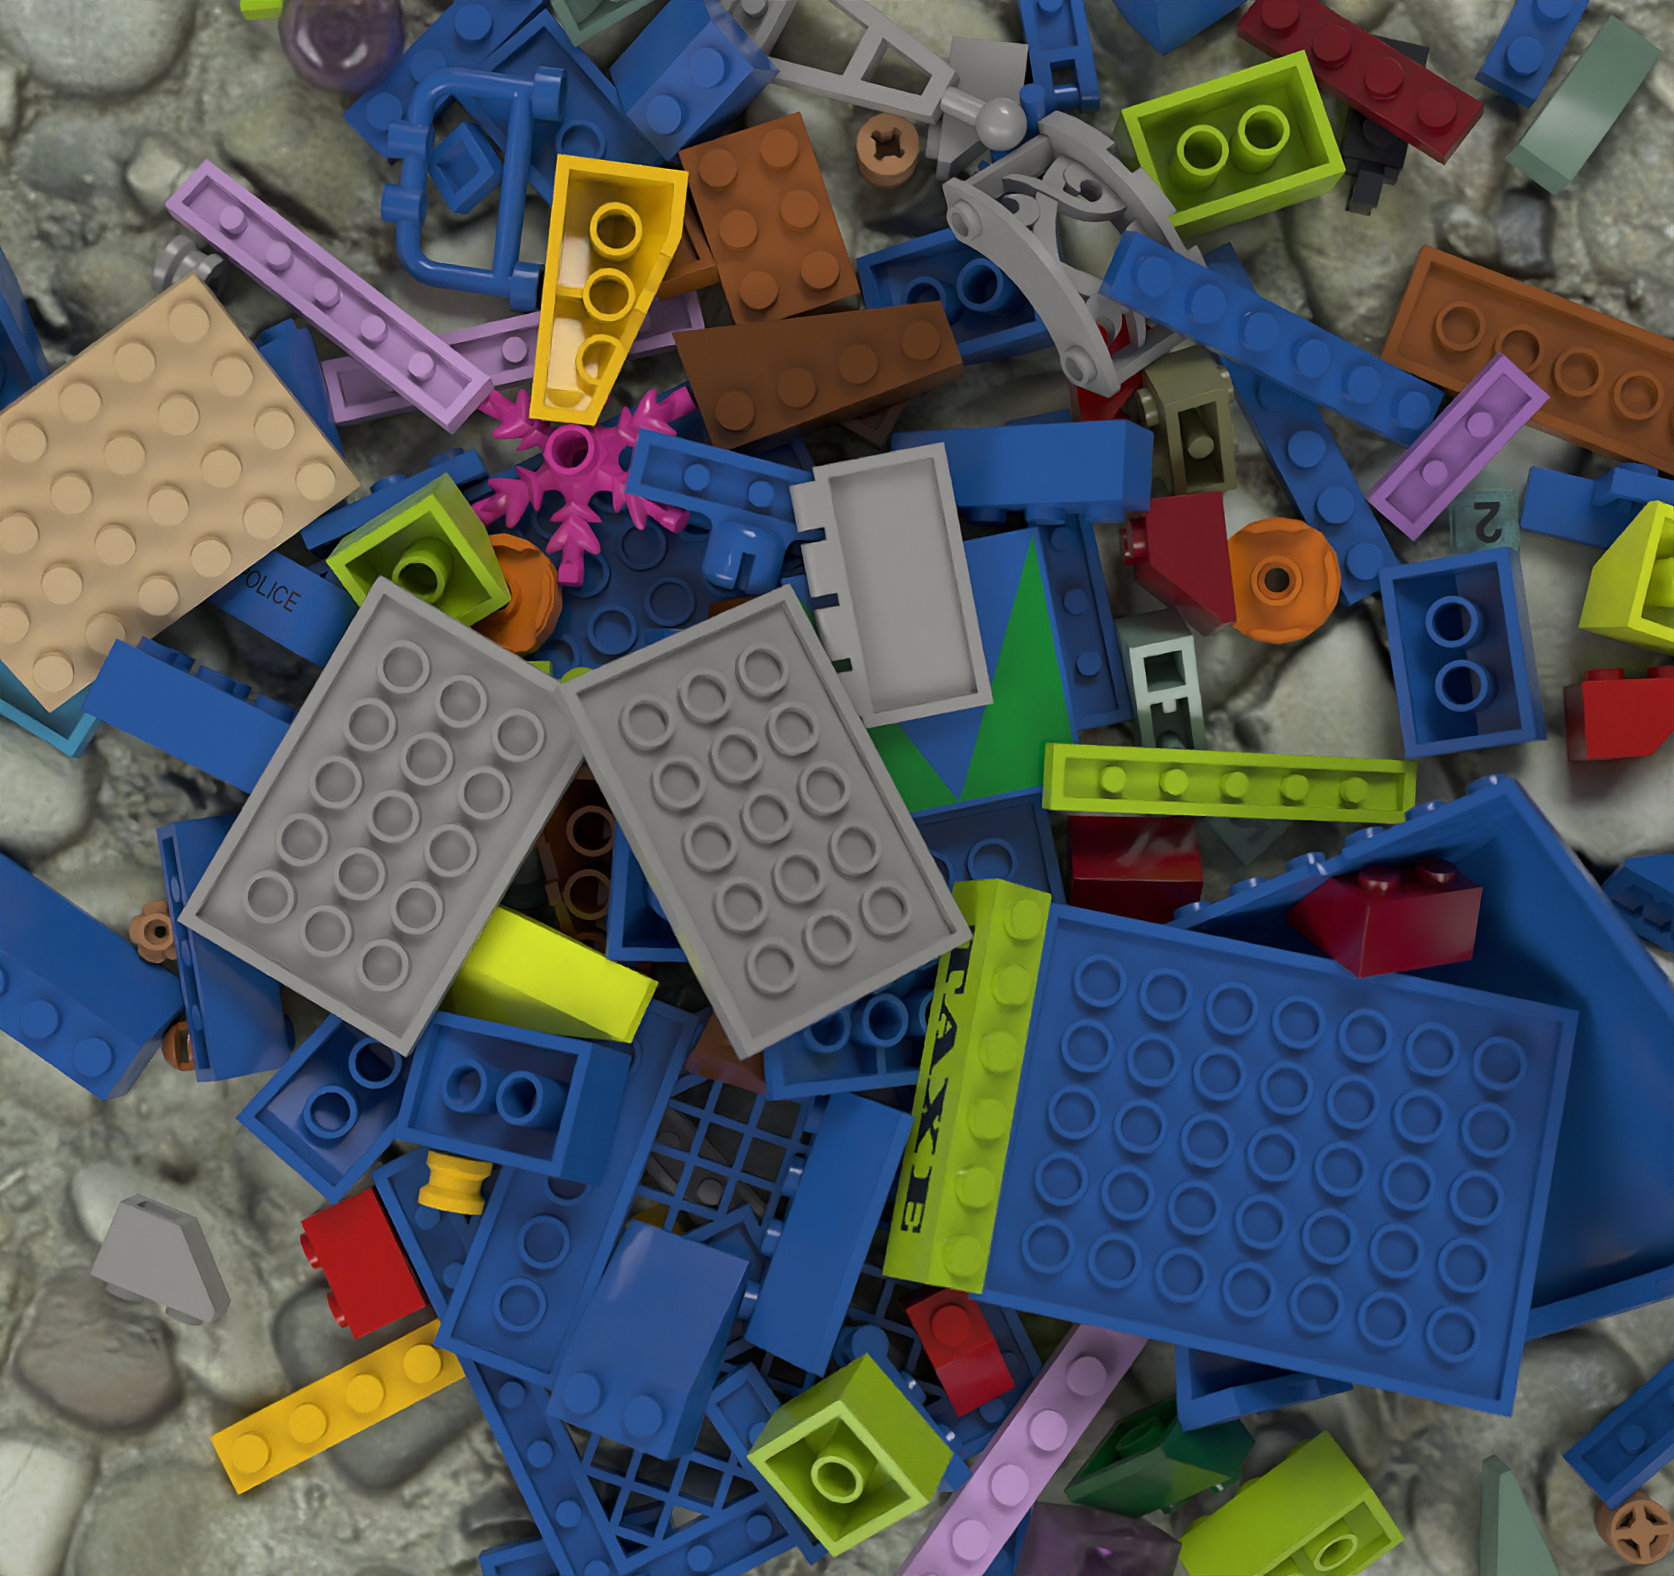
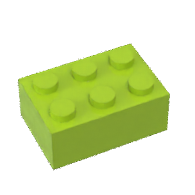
(1234, 145)

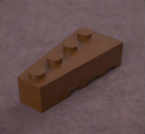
(807, 373)

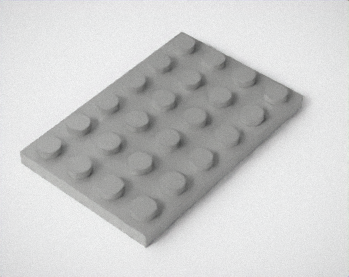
(390, 818)
(762, 818)

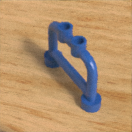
(408, 203)

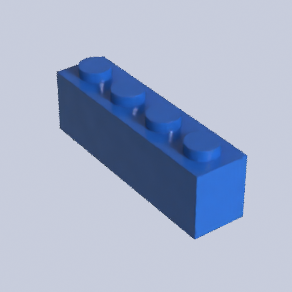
(1045, 470)
(228, 1003)

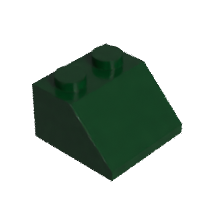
(1154, 1465)

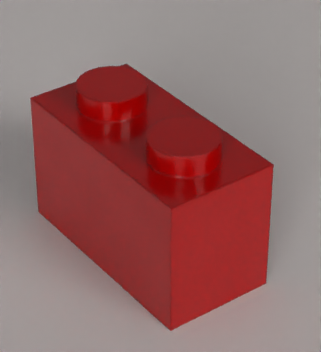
(363, 1263)

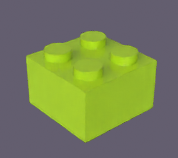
(851, 1455)

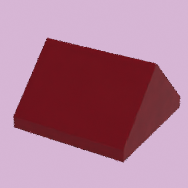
(1133, 866)

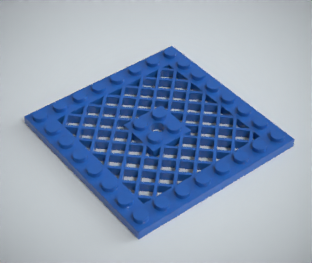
(539, 1447)

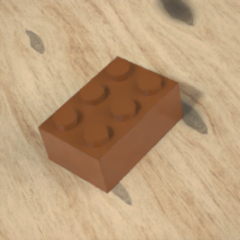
(770, 224)

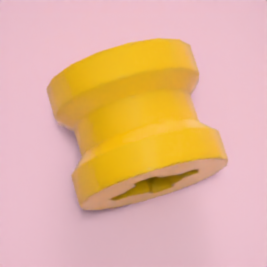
(454, 1182)

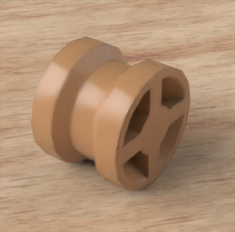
(881, 164)
(1647, 1533)

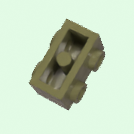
(1189, 413)

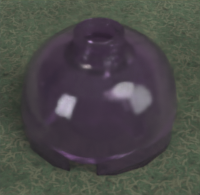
(343, 43)

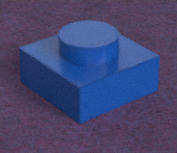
(465, 168)

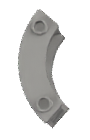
(1025, 245)

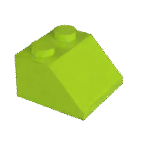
(431, 549)

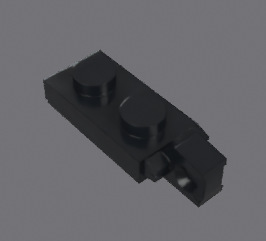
(1371, 151)

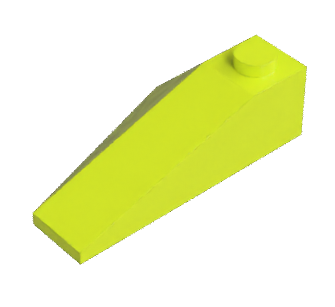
(1634, 584)
(547, 983)

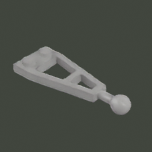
(998, 123)

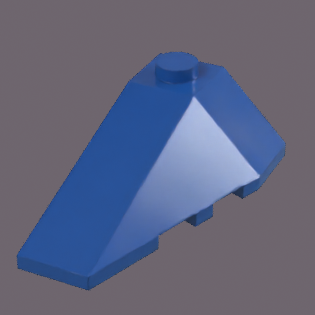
(859, 1046)

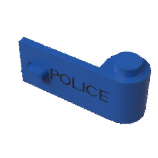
(290, 606)

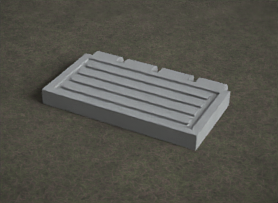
(898, 584)

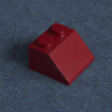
(1184, 558)
(1392, 917)

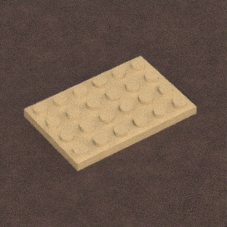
(147, 486)

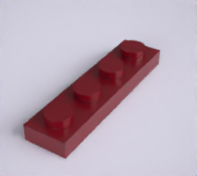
(1366, 73)

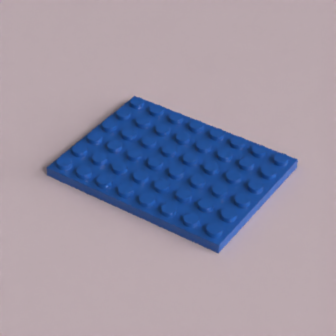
(1281, 1158)

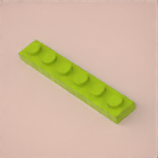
(1227, 783)

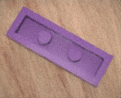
(1456, 446)

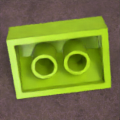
(1296, 1520)

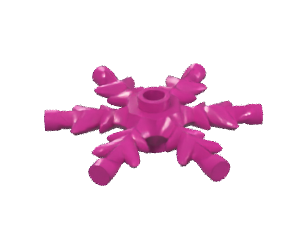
(562, 471)

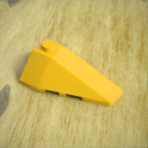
(604, 263)

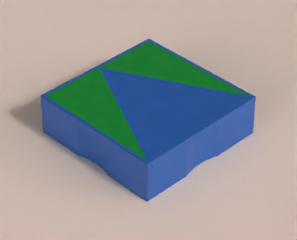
(994, 747)

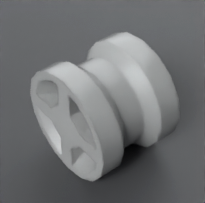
(181, 258)

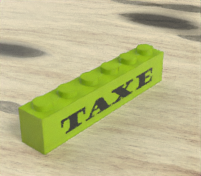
(968, 1088)

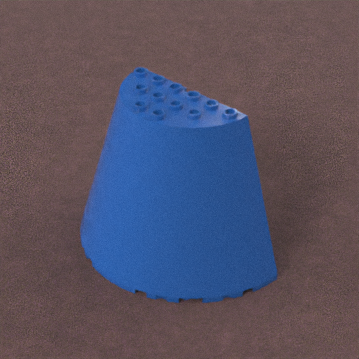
(1541, 939)

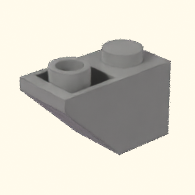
(986, 72)
(161, 1257)

